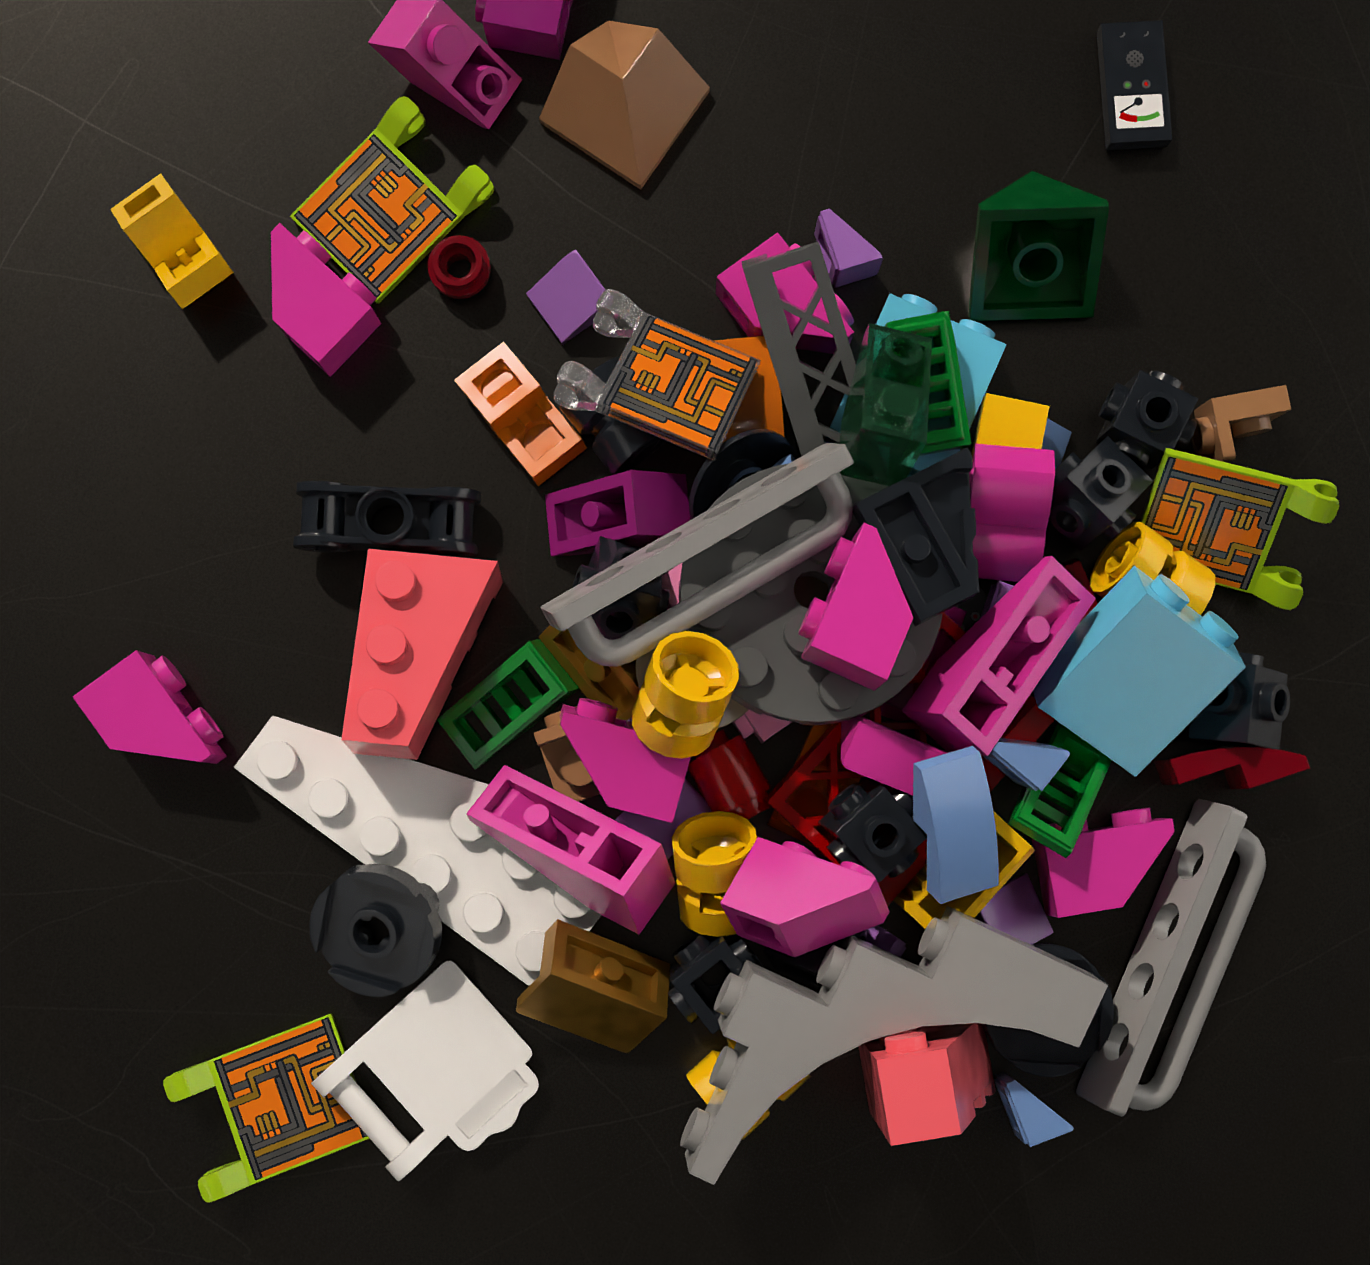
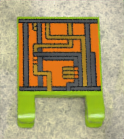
(381, 211)
(1231, 517)
(272, 1104)

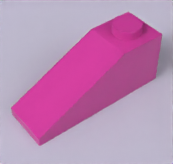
(999, 660)
(576, 848)

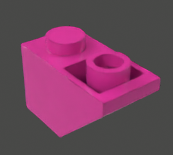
(445, 59)
(793, 285)
(313, 305)
(864, 615)
(143, 711)
(621, 764)
(1103, 863)
(800, 901)

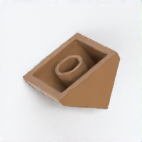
(623, 98)

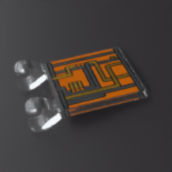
(664, 379)

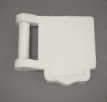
(445, 1062)

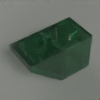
(887, 405)

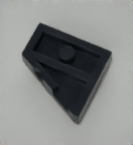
(928, 535)

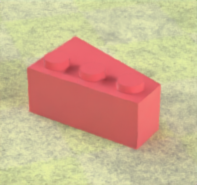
(409, 643)
(927, 1080)

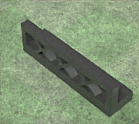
(782, 344)

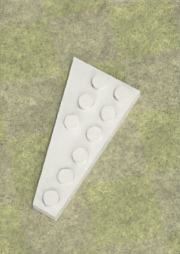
(418, 823)

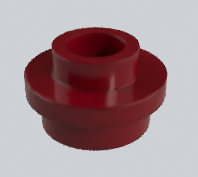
(452, 250)

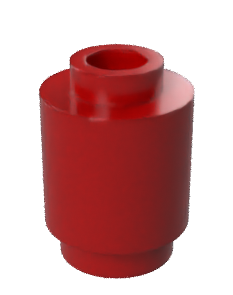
(730, 777)

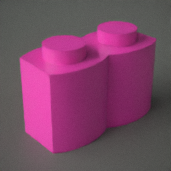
(1012, 508)

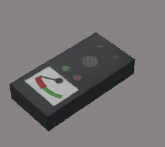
(1134, 85)

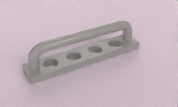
(816, 468)
(1216, 833)

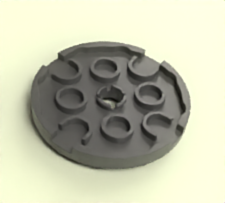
(766, 622)

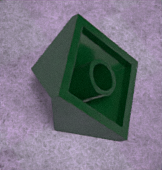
(1037, 251)

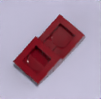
(1242, 766)

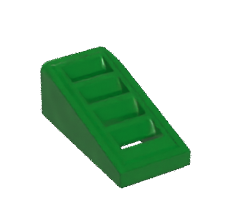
(944, 354)
(495, 685)
(1084, 763)

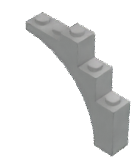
(868, 994)

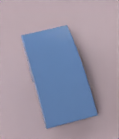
(958, 816)

